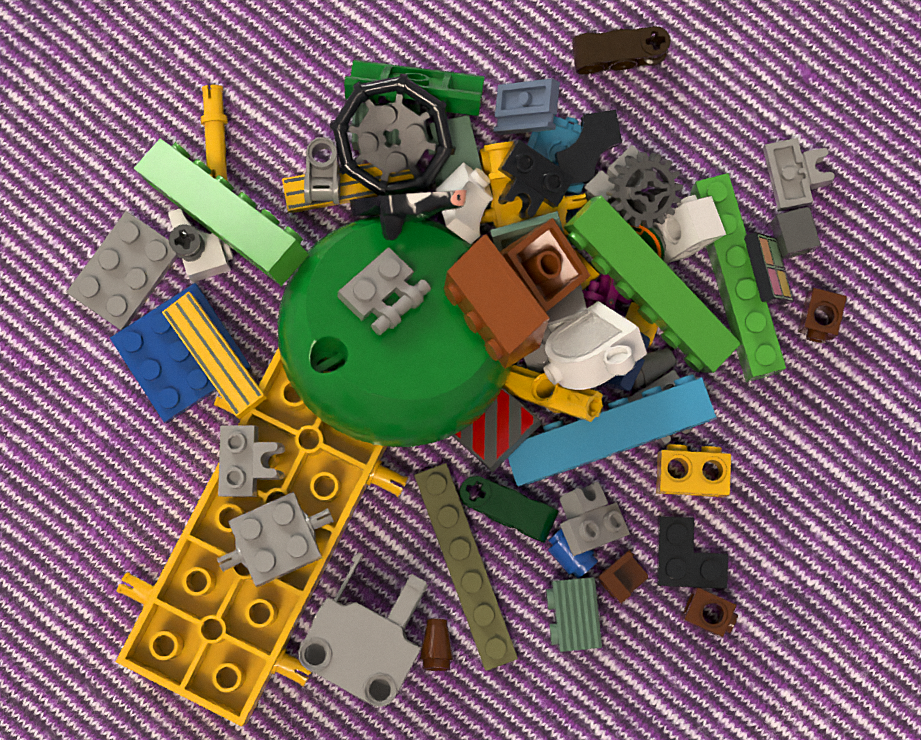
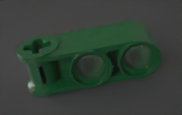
(510, 508)

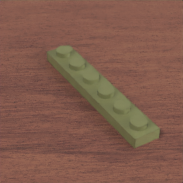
(466, 567)

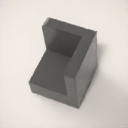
(795, 233)

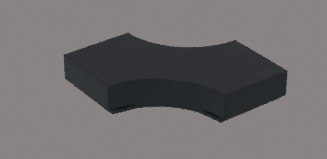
(598, 134)

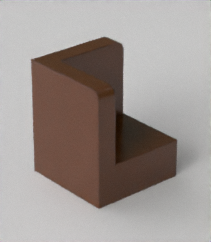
(622, 577)

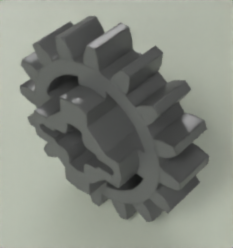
(641, 177)

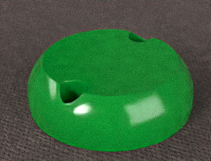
(395, 386)

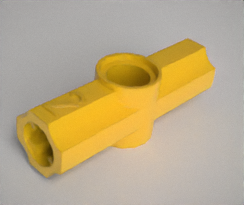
(537, 389)

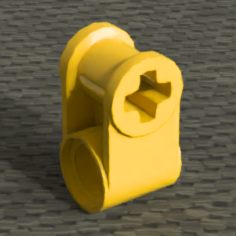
(492, 157)

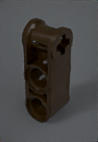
(619, 49)

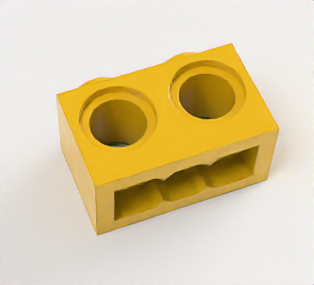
(693, 480)

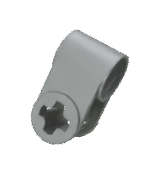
(322, 179)

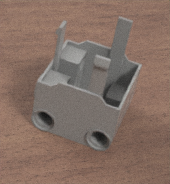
(361, 647)

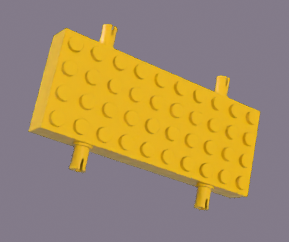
(214, 629)

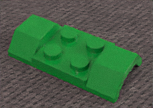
(458, 90)

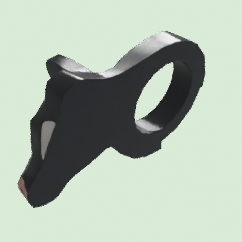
(403, 208)

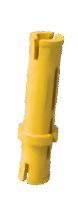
(214, 124)

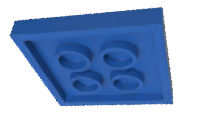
(163, 361)

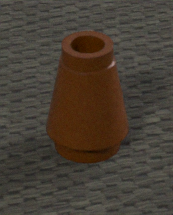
(436, 646)

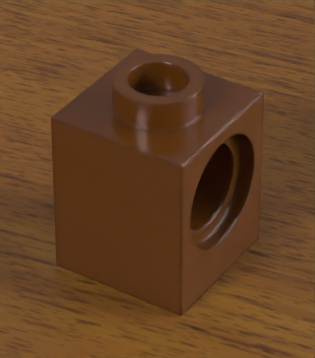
(828, 302)
(694, 612)

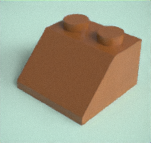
(546, 264)

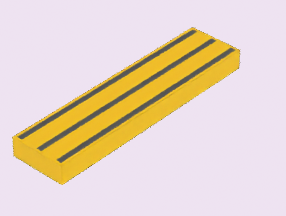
(349, 189)
(214, 355)

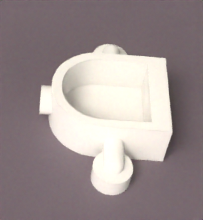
(592, 348)

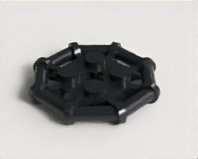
(388, 117)

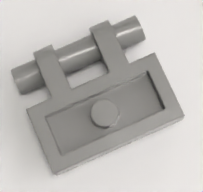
(377, 283)

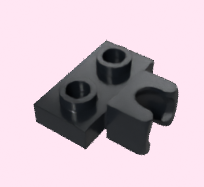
(532, 179)

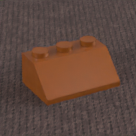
(496, 303)

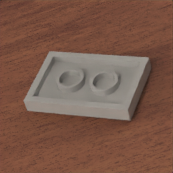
(123, 271)

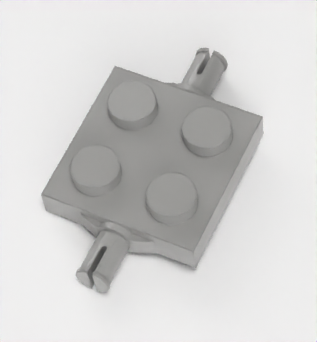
(275, 539)

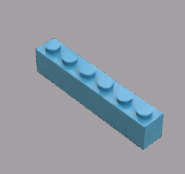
(614, 430)

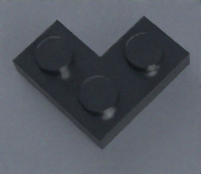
(679, 563)

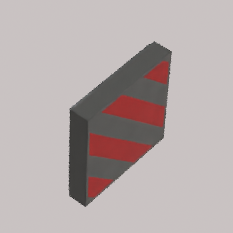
(498, 431)

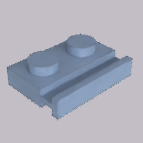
(526, 106)

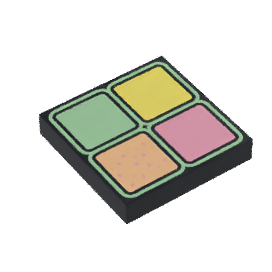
(768, 269)

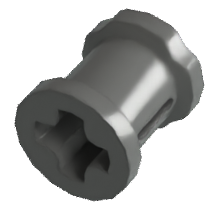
(176, 241)

